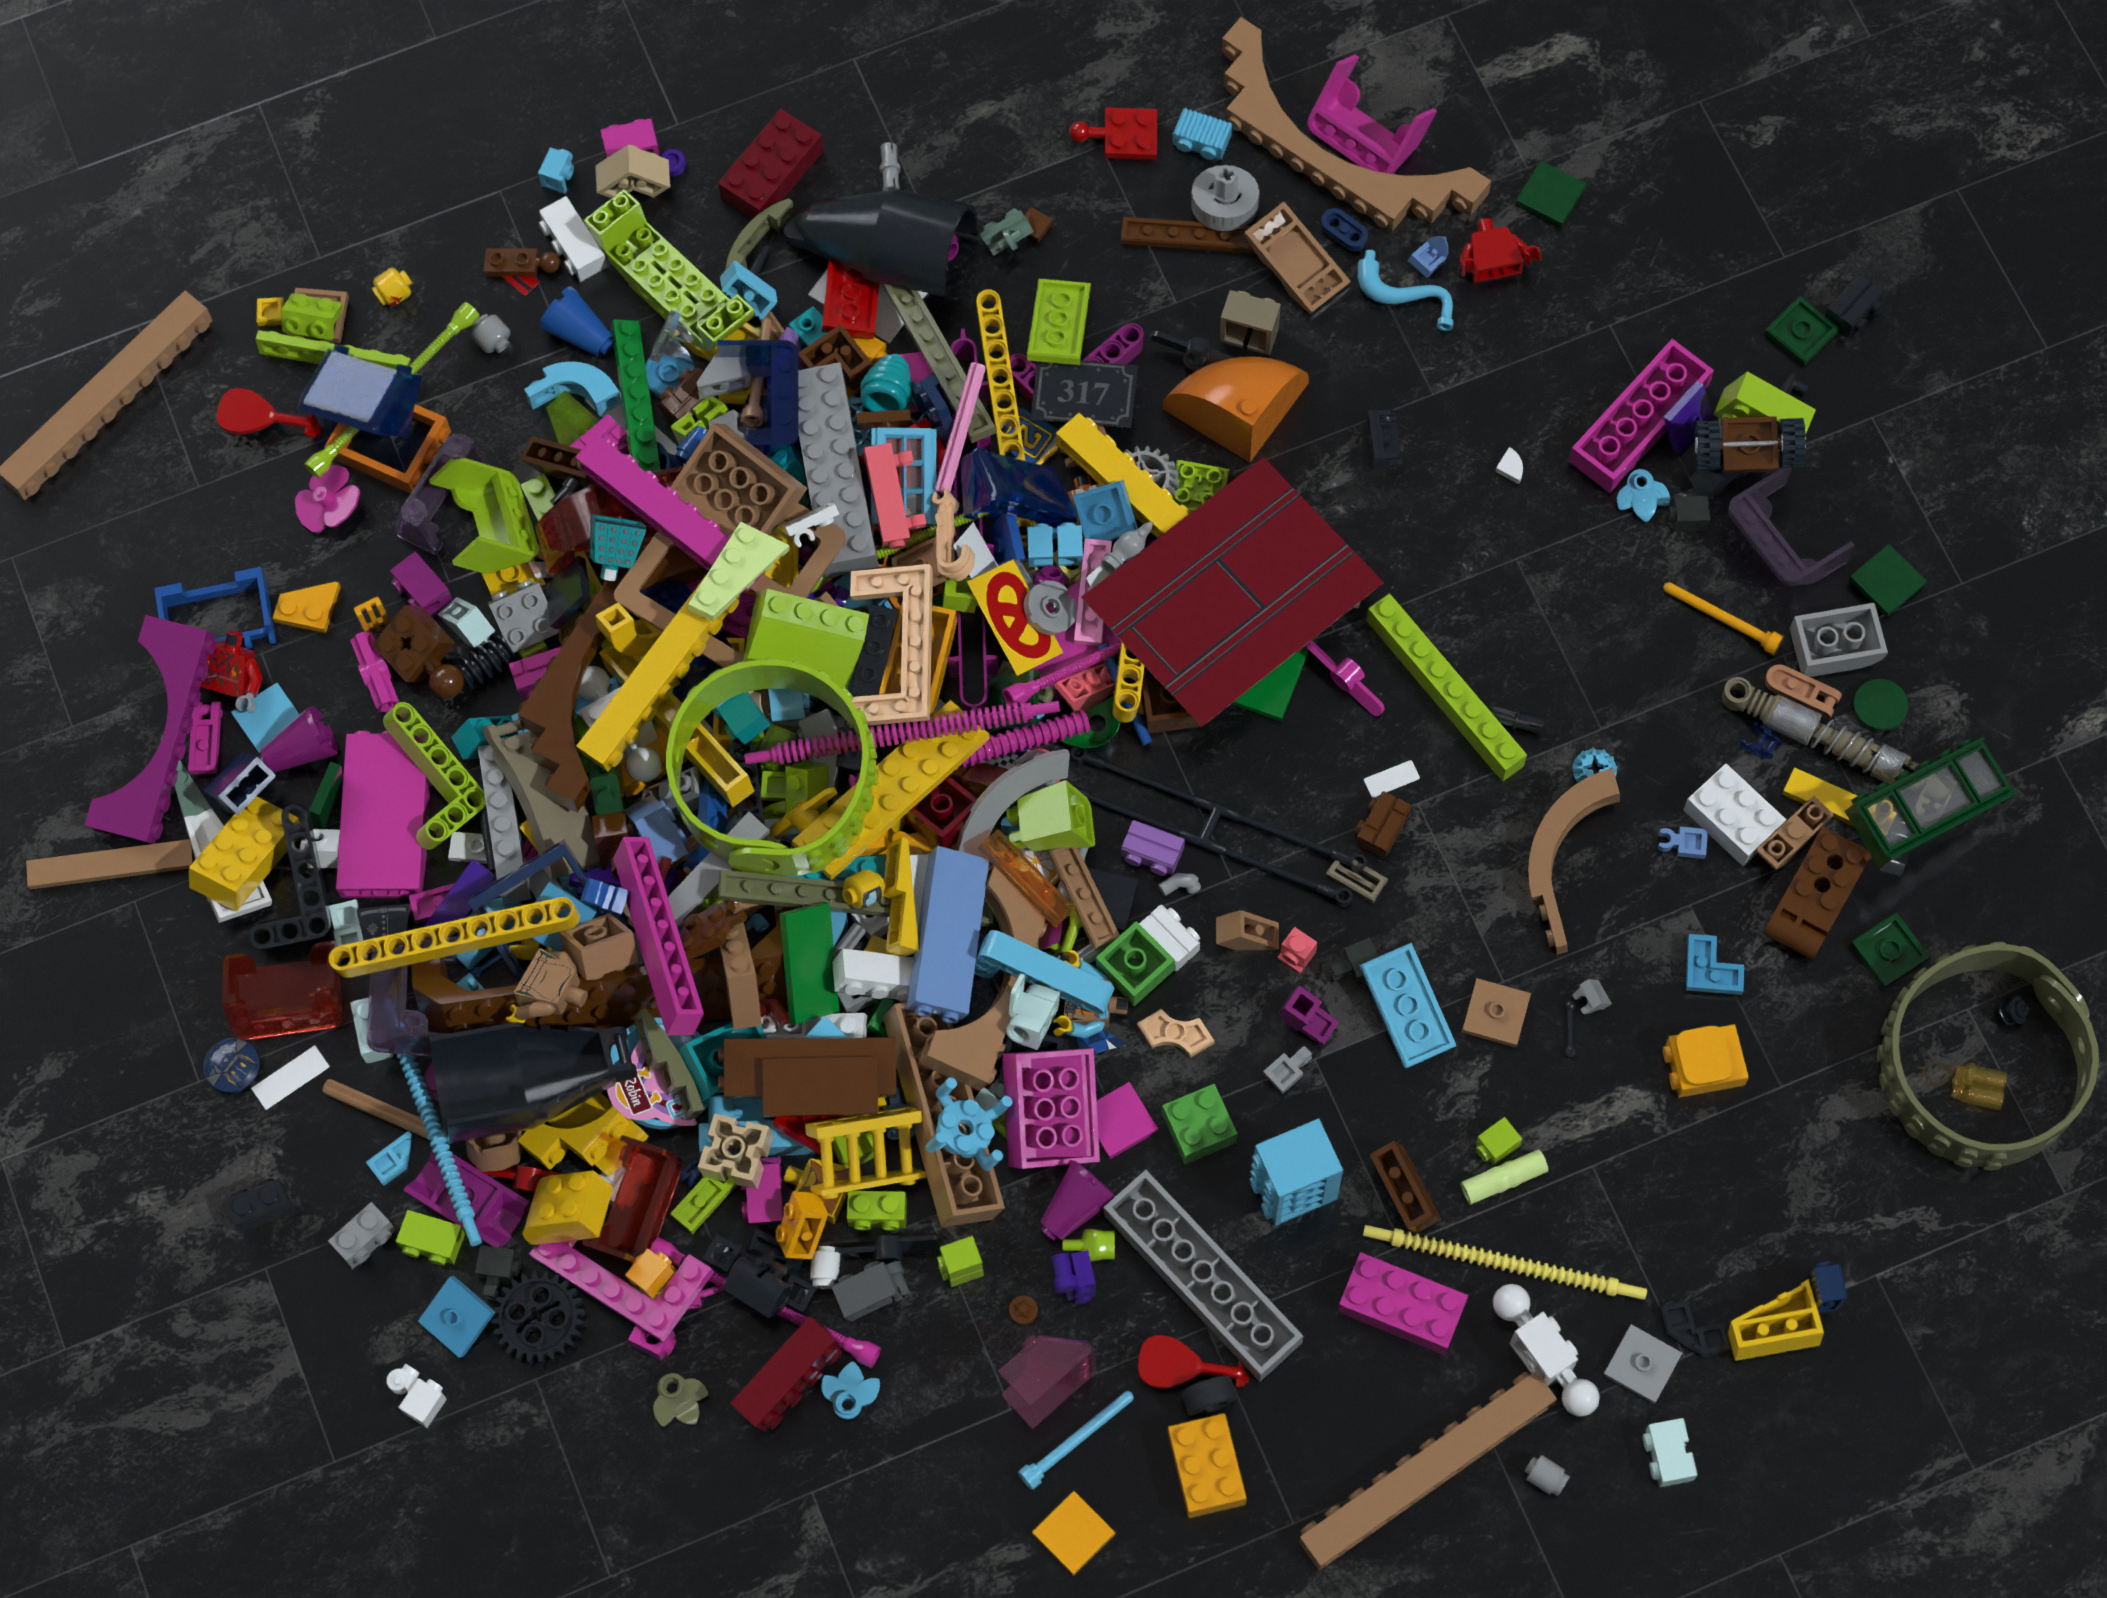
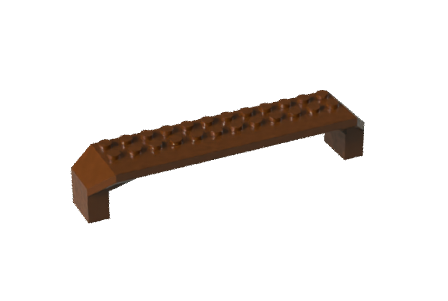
(610, 1000)

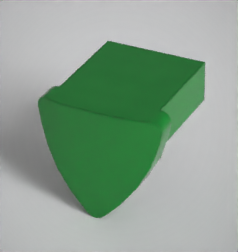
(875, 1018)

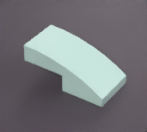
(346, 922)

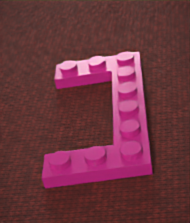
(653, 1316)

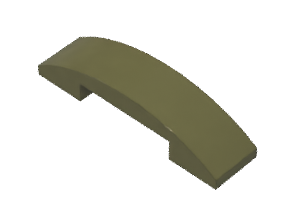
(774, 216)

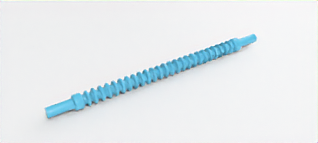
(464, 1212)

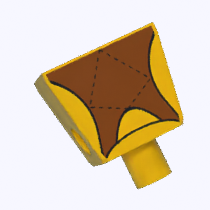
(813, 1175)

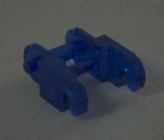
(1757, 749)

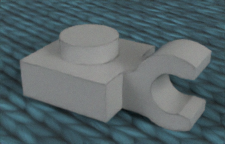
(1286, 1071)

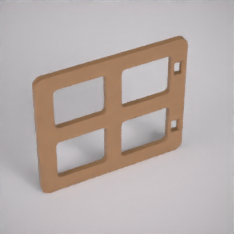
(630, 598)

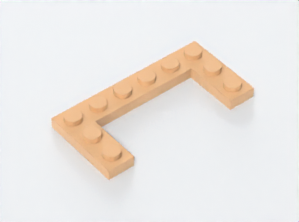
(916, 587)

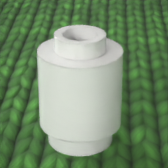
(825, 1267)

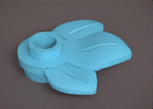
(1643, 499)
(850, 1387)

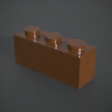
(1405, 1187)

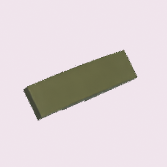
(663, 1056)

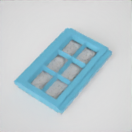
(916, 480)

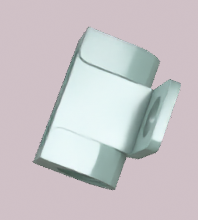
(1031, 1012)

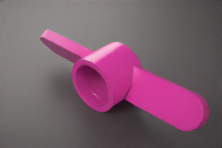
(1348, 677)

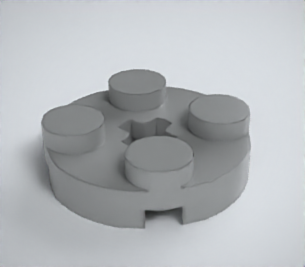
(1040, 618)

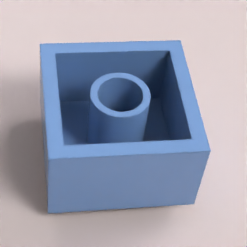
(654, 820)

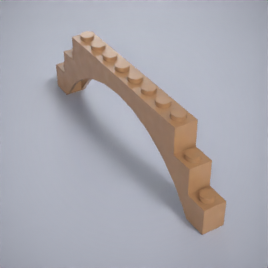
(1377, 194)

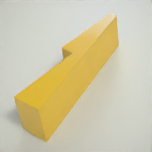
(902, 926)

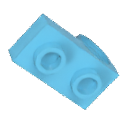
(736, 1108)

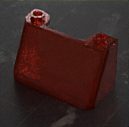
(281, 996)

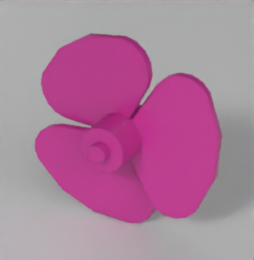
(324, 503)

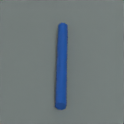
(1137, 722)

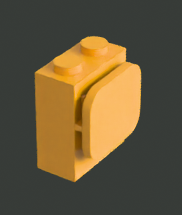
(1705, 1060)

